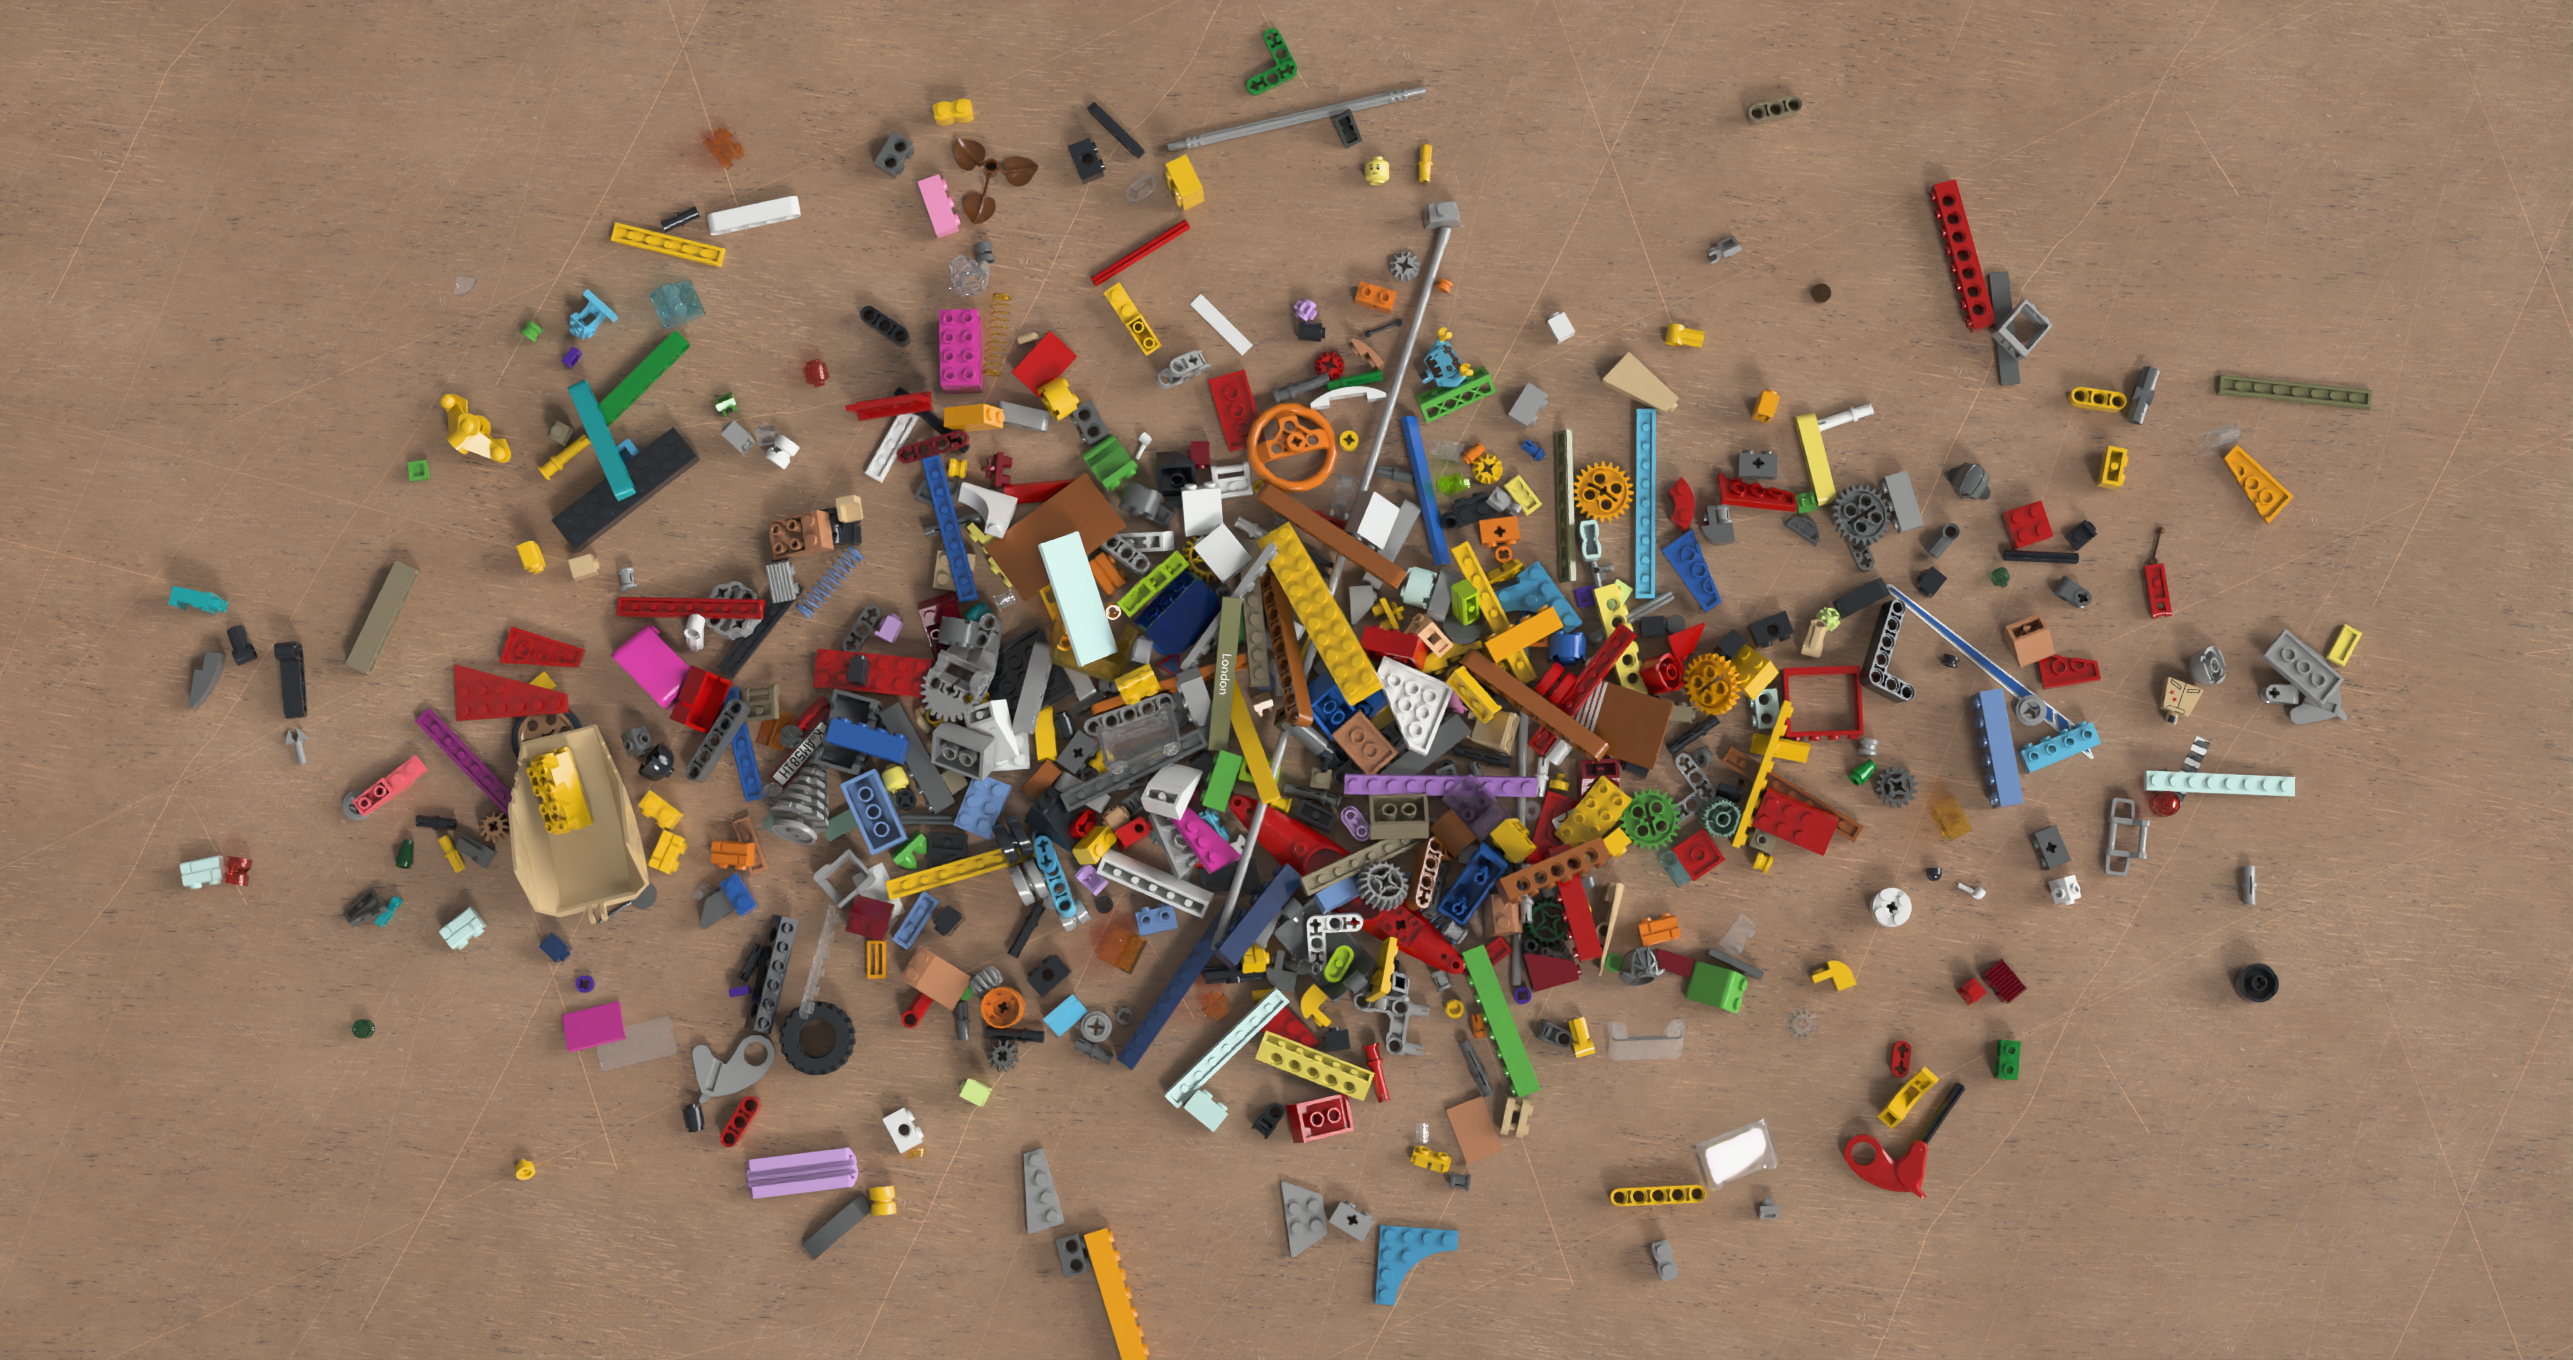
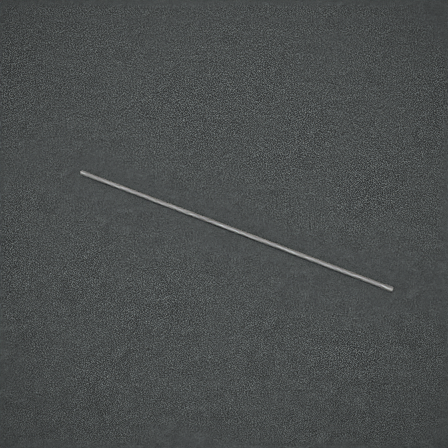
(1441, 243)

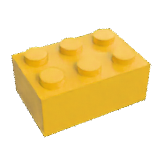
(1184, 182)

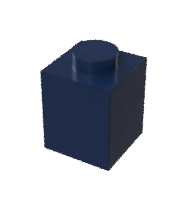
(556, 948)

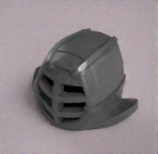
(1969, 481)
(1639, 964)

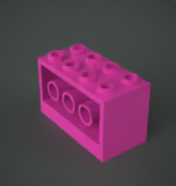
(960, 351)

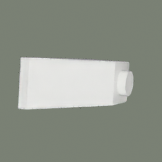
(1149, 540)

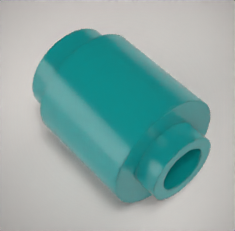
(977, 612)

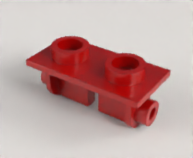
(818, 709)

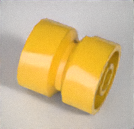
(882, 1200)

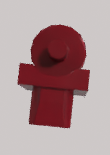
(999, 462)

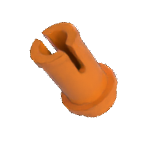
(1475, 451)
(1478, 1026)

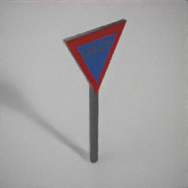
(1170, 664)

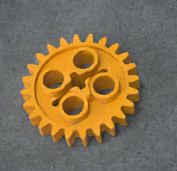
(1611, 477)
(1702, 668)

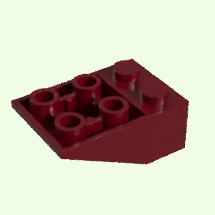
(931, 613)
(1590, 772)

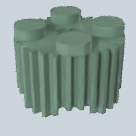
(1709, 816)

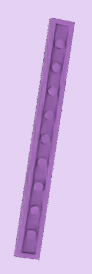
(1436, 784)

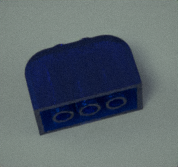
(1179, 613)

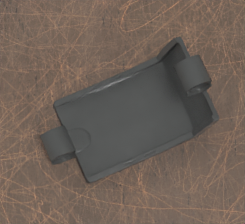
(1293, 936)

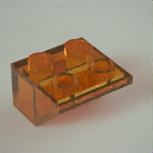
(1122, 948)

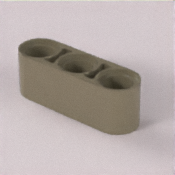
(1781, 104)

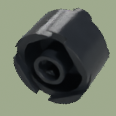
(2248, 990)

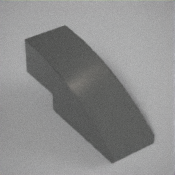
(206, 679)

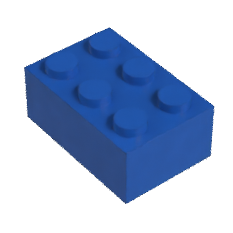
(1328, 705)

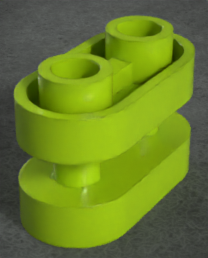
(1338, 963)

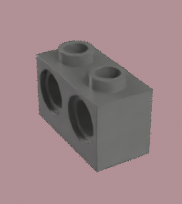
(889, 153)
(1093, 421)
(1066, 1256)

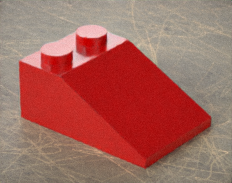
(1320, 1118)

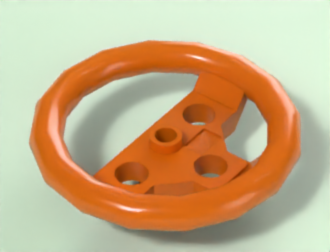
(1262, 453)

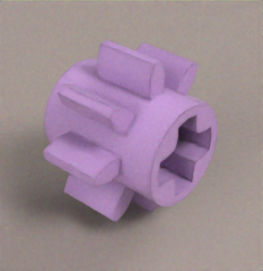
(1305, 310)

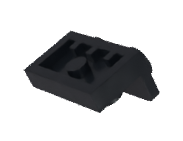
(1472, 509)

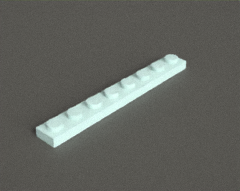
(2219, 783)
(1226, 1047)

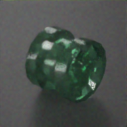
(360, 1026)

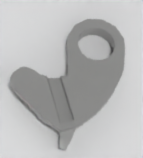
(2310, 712)
(725, 1079)

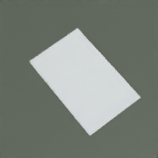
(878, 888)

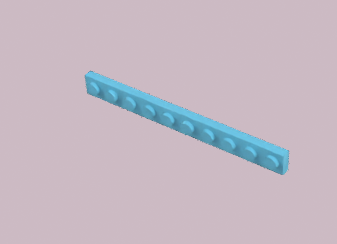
(1645, 504)

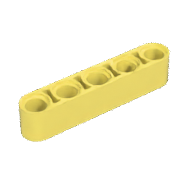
(1815, 458)

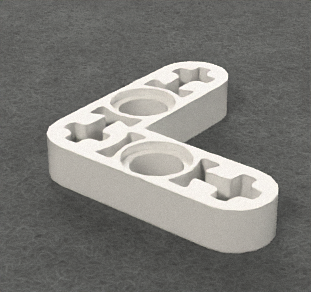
(1325, 927)

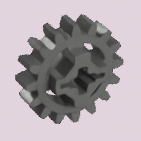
(1888, 781)

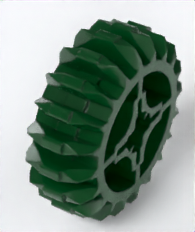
(1540, 906)

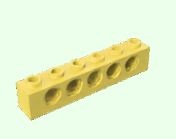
(1601, 596)
(1314, 1065)

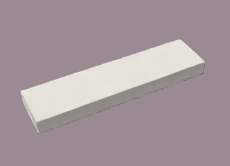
(889, 447)

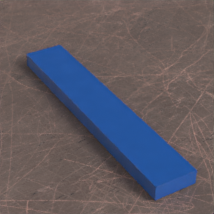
(745, 755)

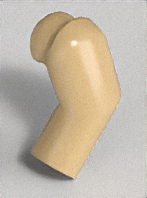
(1028, 337)
(920, 720)

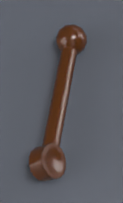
(2160, 530)

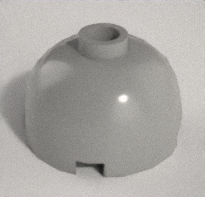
(2207, 666)

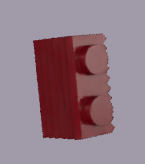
(2003, 981)

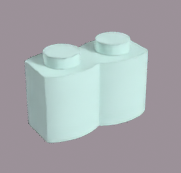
(1588, 534)

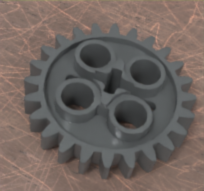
(1870, 530)

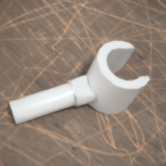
(1145, 439)
(1978, 893)

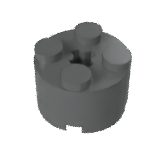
(1140, 501)
(958, 632)

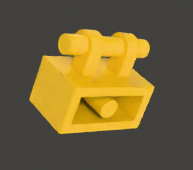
(1137, 684)

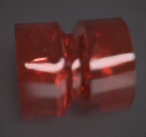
(2164, 804)
(237, 871)

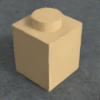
(584, 567)

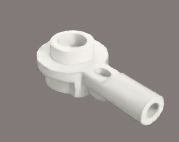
(1273, 670)

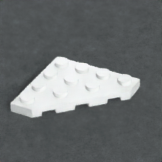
(1415, 702)

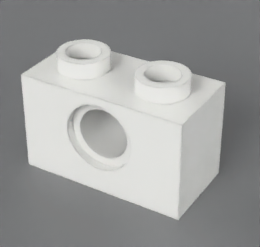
(893, 1124)

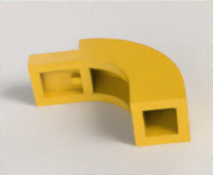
(1906, 1097)

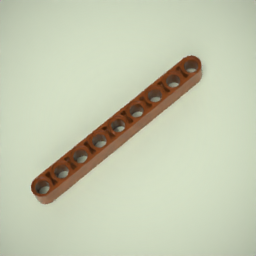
(1330, 535)
(1286, 652)
(1534, 706)

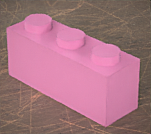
(939, 205)

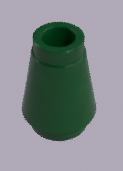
(405, 855)

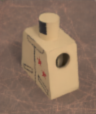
(2178, 699)

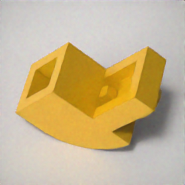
(1838, 972)
(1309, 1005)

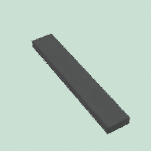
(2001, 307)

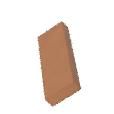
(746, 832)

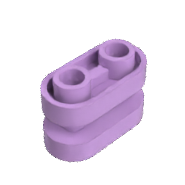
(1355, 824)

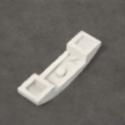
(1371, 394)

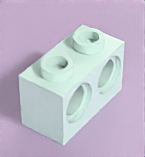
(1770, 709)

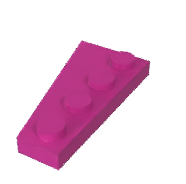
(1205, 842)

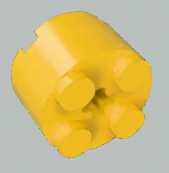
(1058, 398)

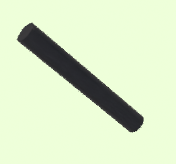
(1506, 583)

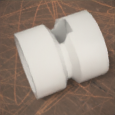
(782, 451)

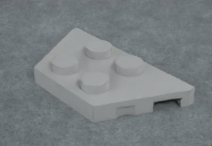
(1174, 845)
(1304, 1217)

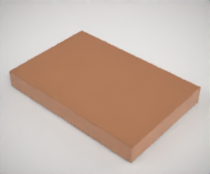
(1364, 744)
(1474, 1130)

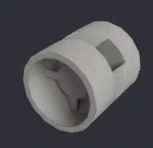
(1080, 916)

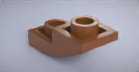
(1041, 779)

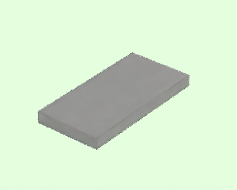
(2302, 668)

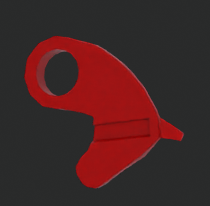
(1896, 1175)

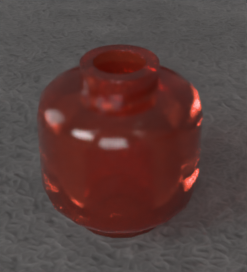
(815, 372)

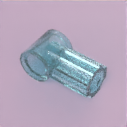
(1675, 869)

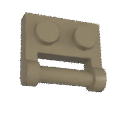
(764, 709)

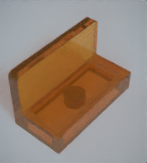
(770, 730)

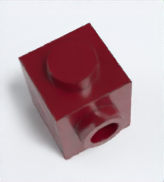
(1200, 454)

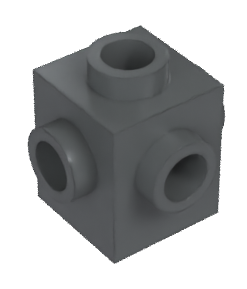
(637, 741)

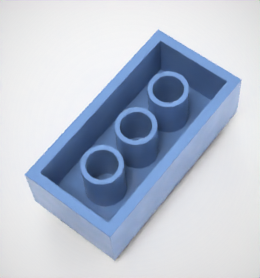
(874, 812)

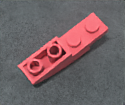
(390, 786)

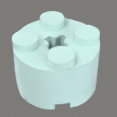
(1419, 587)

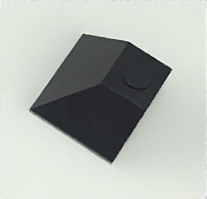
(1174, 472)

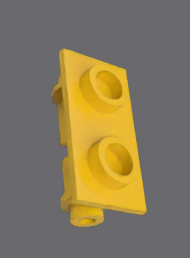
(1512, 569)
(1439, 1160)

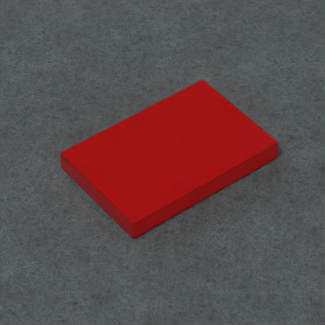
(1043, 363)

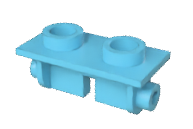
(1212, 819)

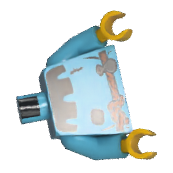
(1444, 364)

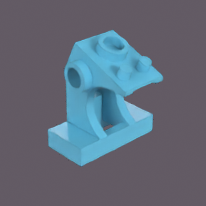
(598, 309)

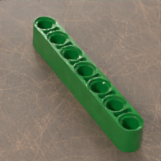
(643, 377)

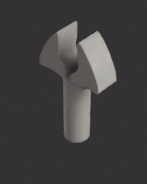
(297, 744)

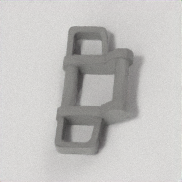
(2113, 821)

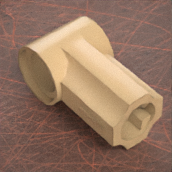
(1813, 642)

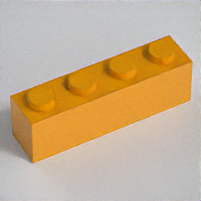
(1522, 635)

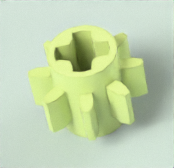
(1829, 617)

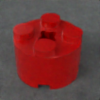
(1662, 673)

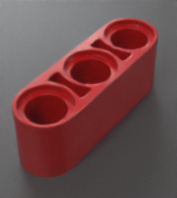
(732, 1127)

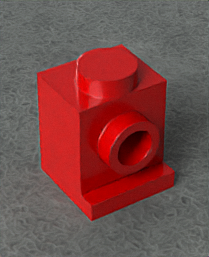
(1971, 991)

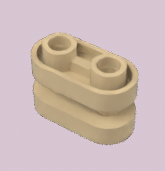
(1524, 1110)

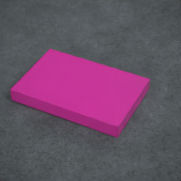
(594, 1027)

